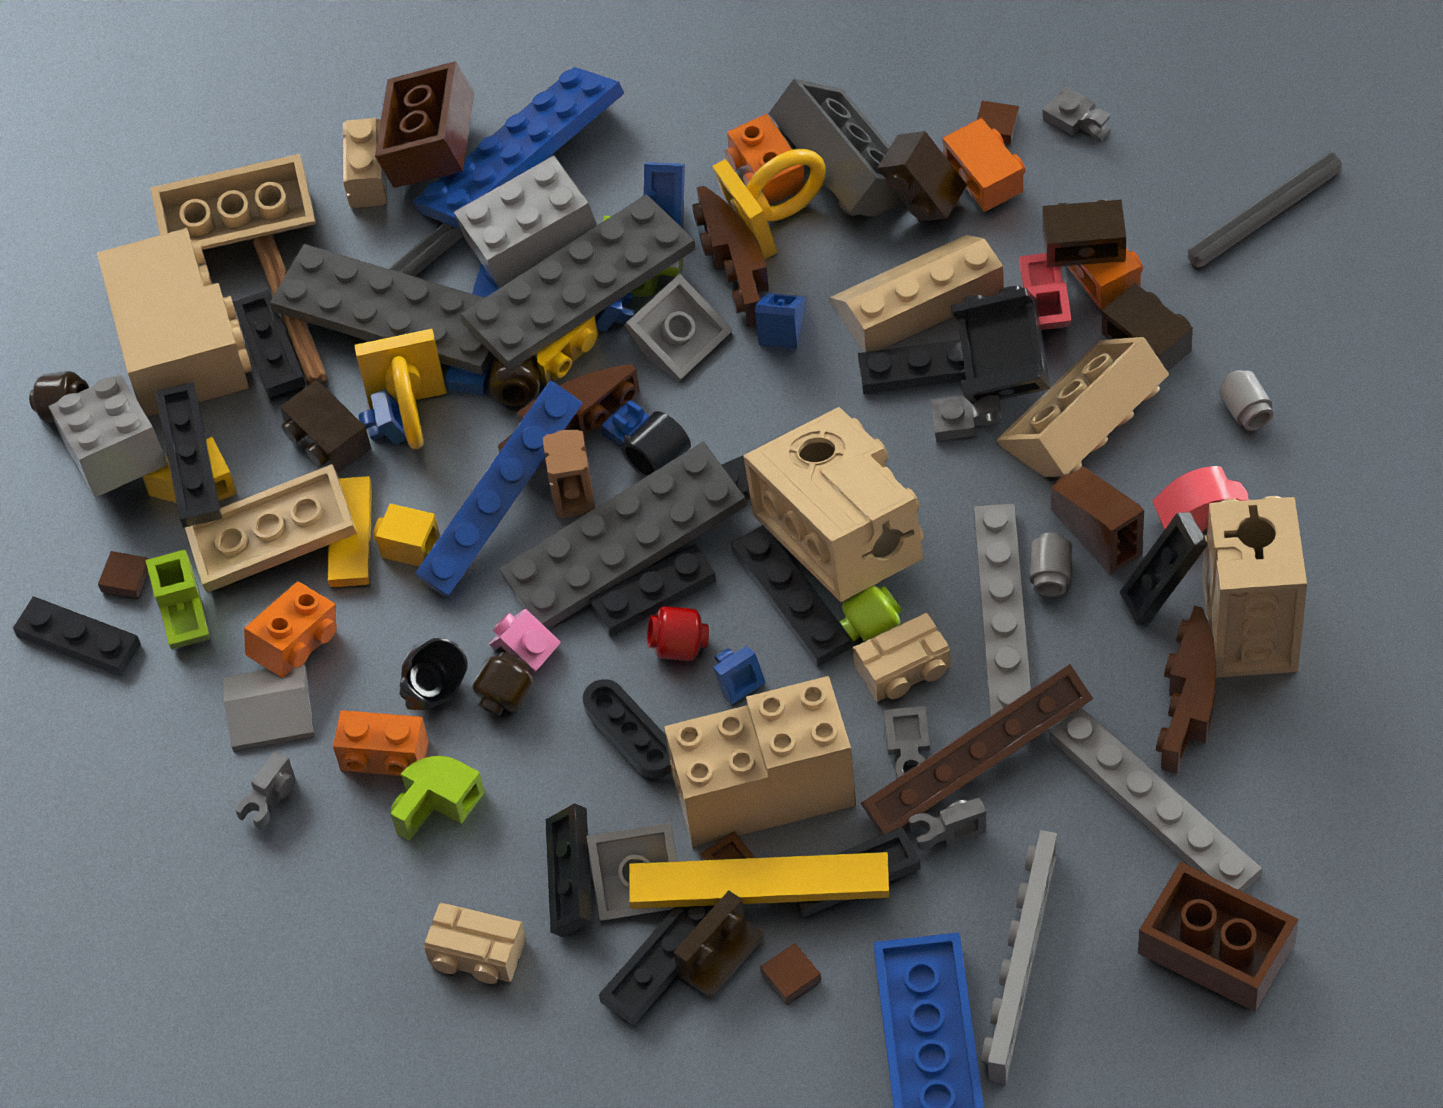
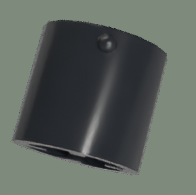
(655, 443)

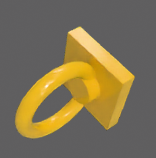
(751, 203)
(407, 370)

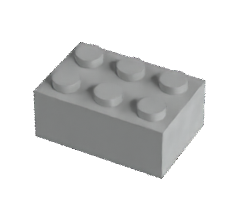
(525, 220)
(108, 435)

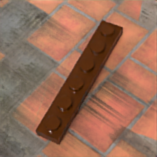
(977, 750)

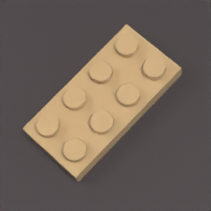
(271, 528)

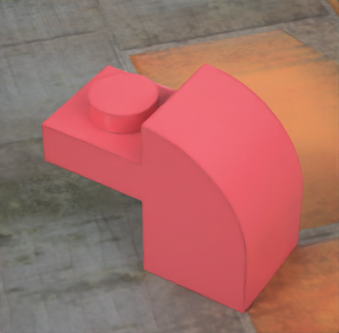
(1048, 289)
(1194, 493)

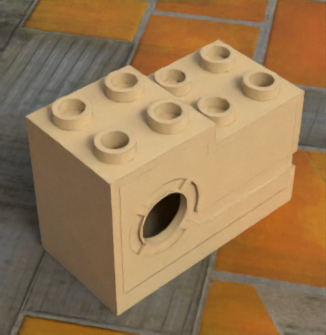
(173, 319)
(835, 503)
(1254, 585)
(762, 762)

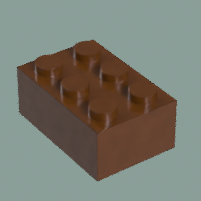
(424, 125)
(1217, 936)

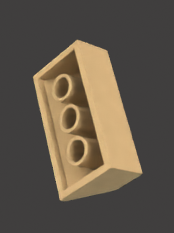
(237, 203)
(918, 292)
(1085, 406)

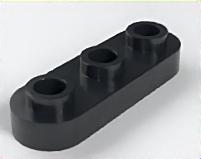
(623, 716)

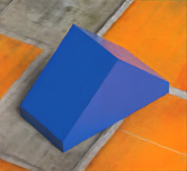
(780, 319)

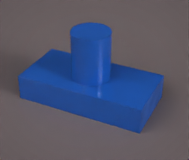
(666, 187)

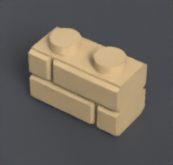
(362, 173)
(902, 658)
(474, 943)

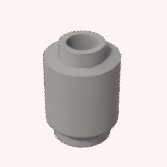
(1246, 399)
(1050, 564)

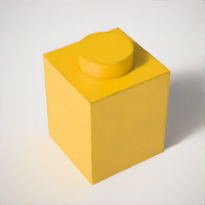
(406, 534)

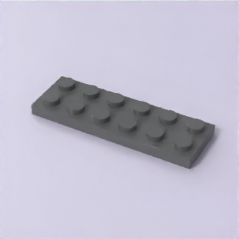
(577, 282)
(378, 304)
(623, 536)

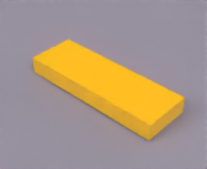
(351, 556)

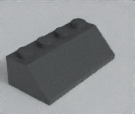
(851, 148)

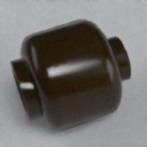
(515, 386)
(51, 388)
(503, 684)

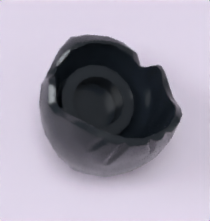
(432, 673)

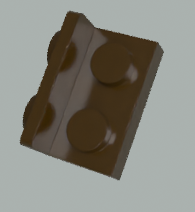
(717, 946)

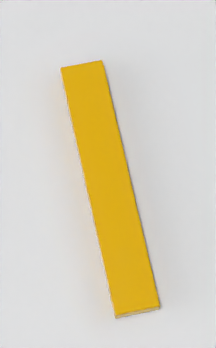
(759, 880)

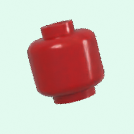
(677, 633)

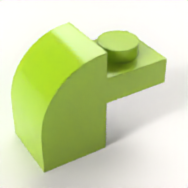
(178, 599)
(436, 785)

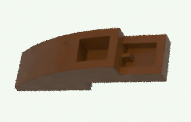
(733, 249)
(601, 396)
(1192, 687)

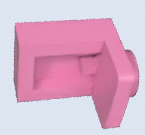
(525, 639)

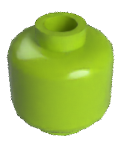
(870, 613)

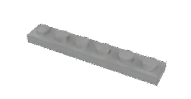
(1001, 604)
(1153, 801)
(1016, 972)

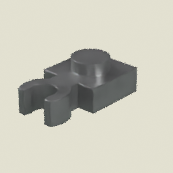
(907, 735)

